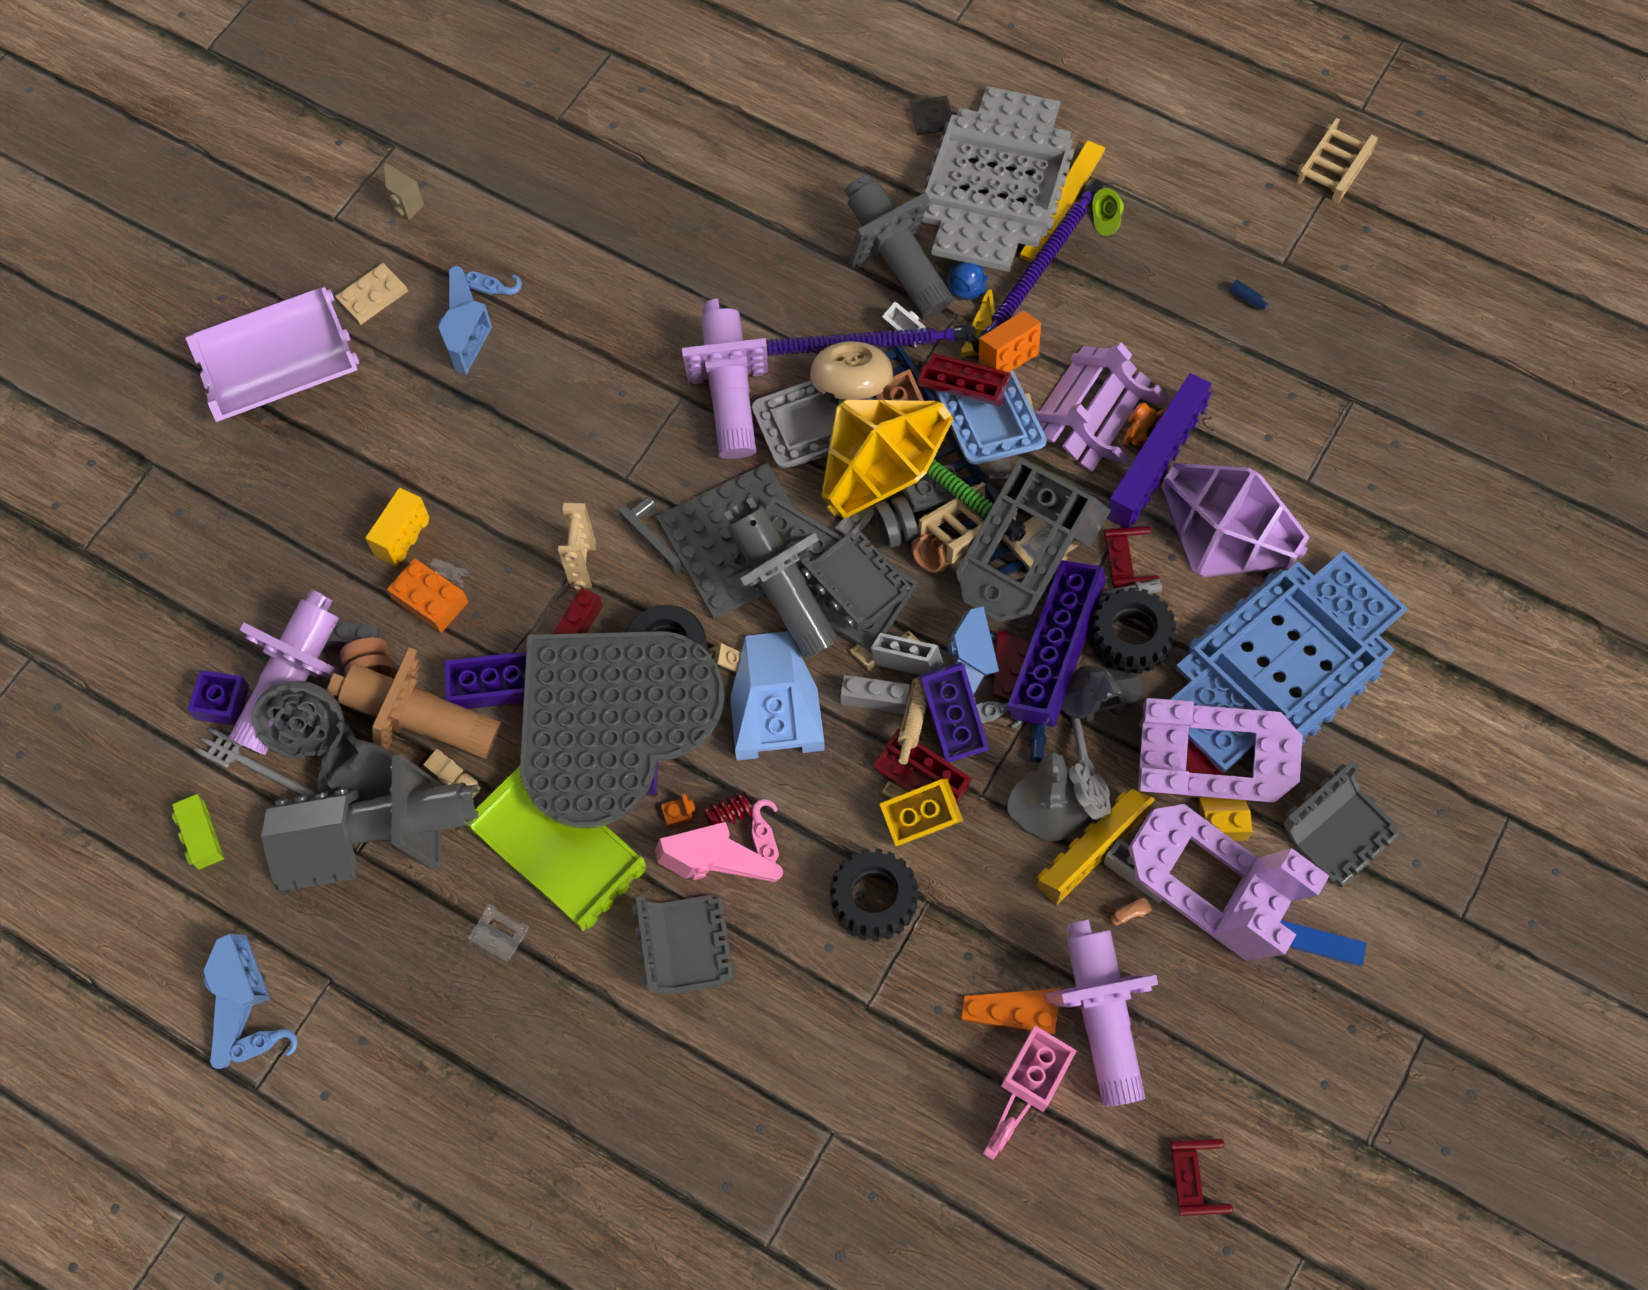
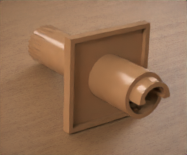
(402, 704)

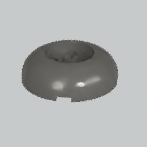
(313, 724)

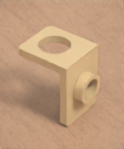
(726, 656)

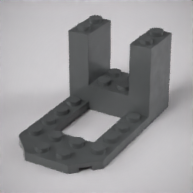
(1051, 500)

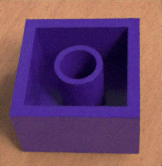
(218, 697)

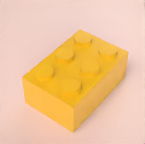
(398, 527)
(921, 812)

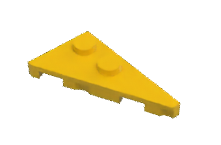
(981, 321)

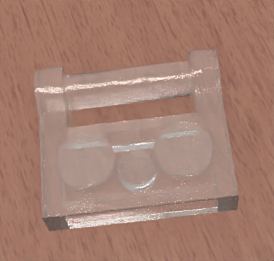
(493, 939)

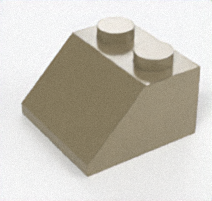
(402, 192)

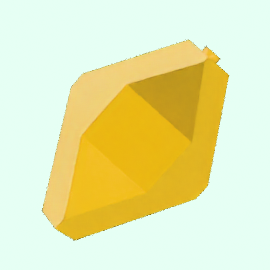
(880, 450)

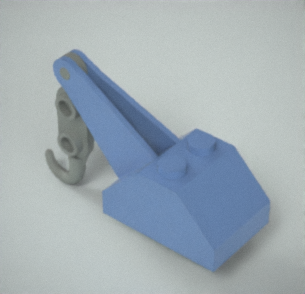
(974, 648)

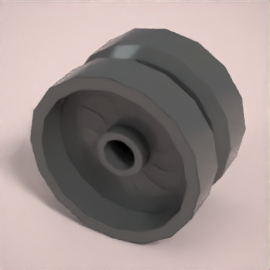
(895, 522)

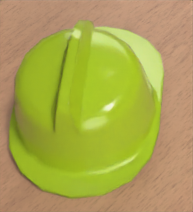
(1107, 211)

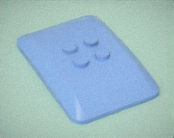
(993, 431)

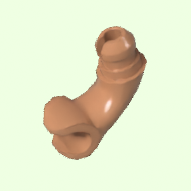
(1135, 909)

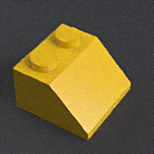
(1227, 815)

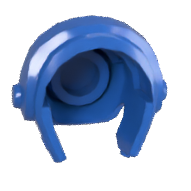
(967, 280)

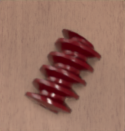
(728, 811)

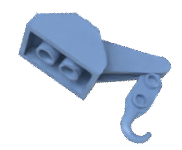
(467, 321)
(238, 985)

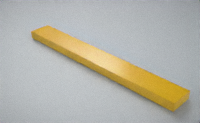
(1073, 186)

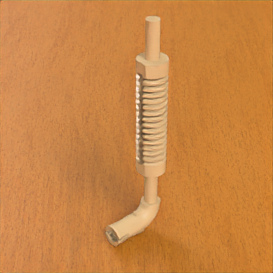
(913, 715)

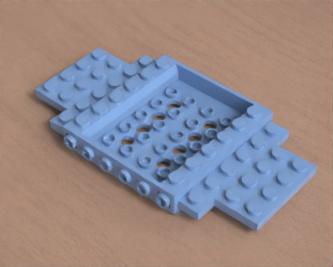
(1332, 611)

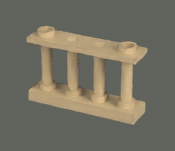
(1347, 174)
(580, 541)
(958, 547)

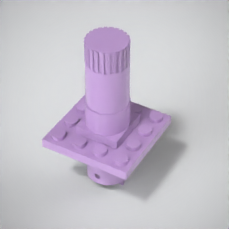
(726, 364)
(290, 658)
(1104, 1010)

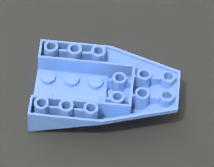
(774, 699)

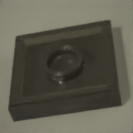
(930, 114)

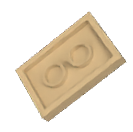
(371, 293)

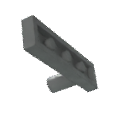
(631, 520)

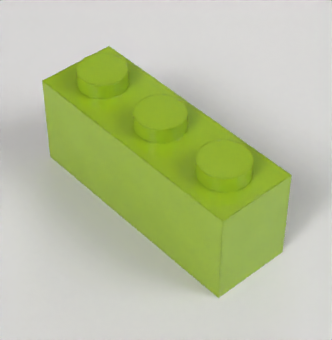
(197, 832)

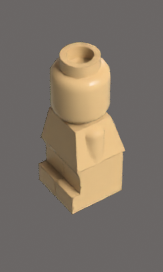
(448, 771)

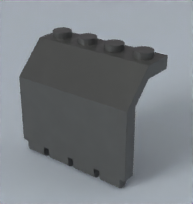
(856, 580)
(1340, 826)
(309, 840)
(683, 944)

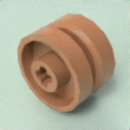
(369, 653)

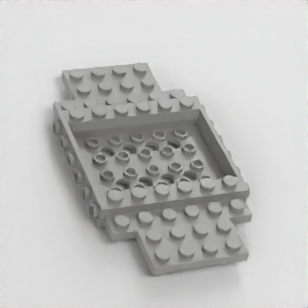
(1011, 132)

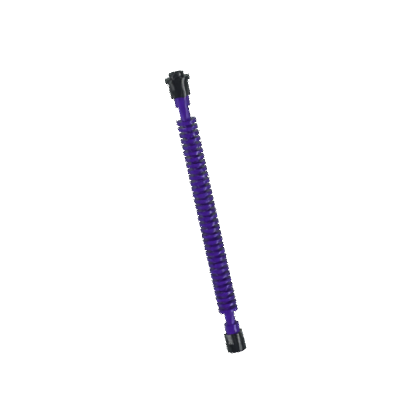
(1041, 260)
(959, 333)

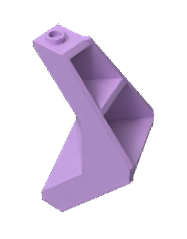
(1231, 520)

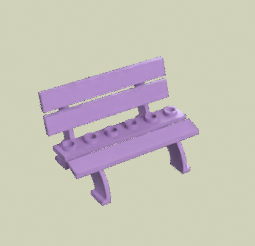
(1065, 409)

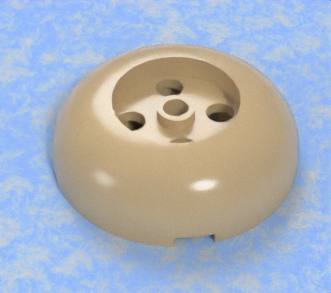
(851, 370)

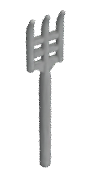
(234, 755)

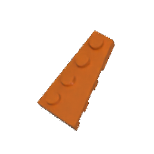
(1012, 1010)

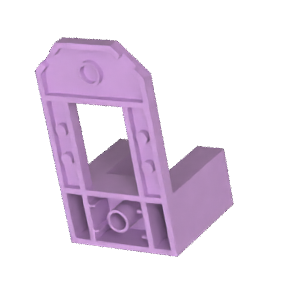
(1166, 743)
(1254, 912)

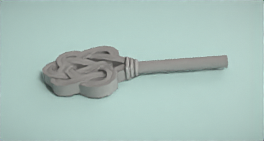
(1088, 787)

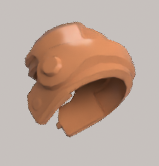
(930, 553)

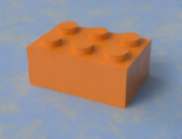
(1010, 343)
(427, 595)

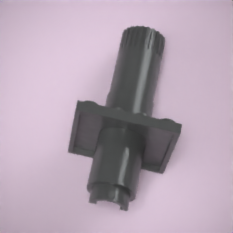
(892, 234)
(774, 567)
(413, 812)

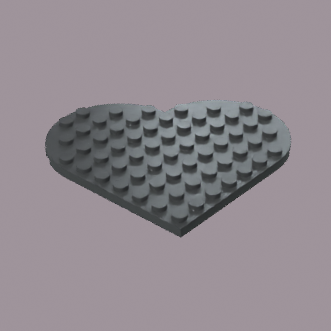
(606, 713)

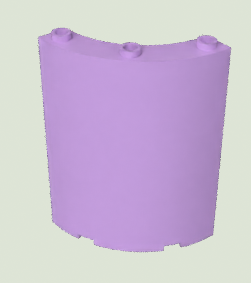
(272, 353)

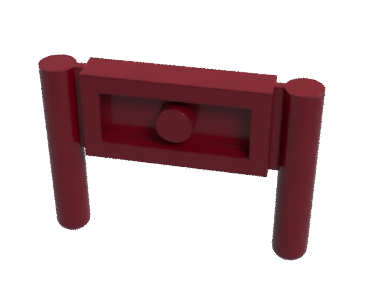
(1120, 557)
(1188, 1177)

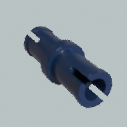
(1037, 742)

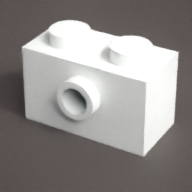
(900, 319)

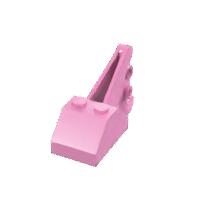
(710, 849)
(1033, 1079)

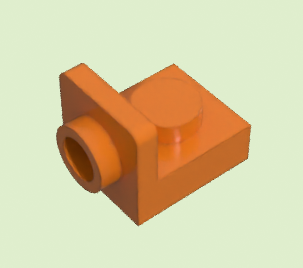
(678, 811)

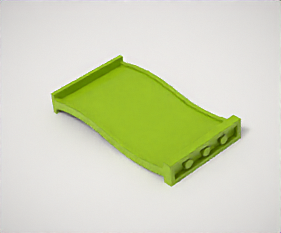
(569, 865)

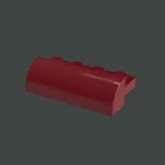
(965, 379)
(922, 768)

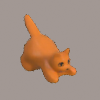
(1141, 419)

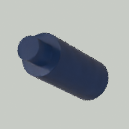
(1248, 295)

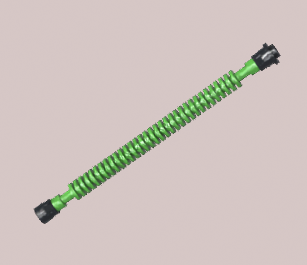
(960, 489)

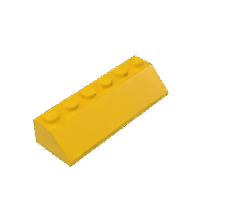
(1093, 847)

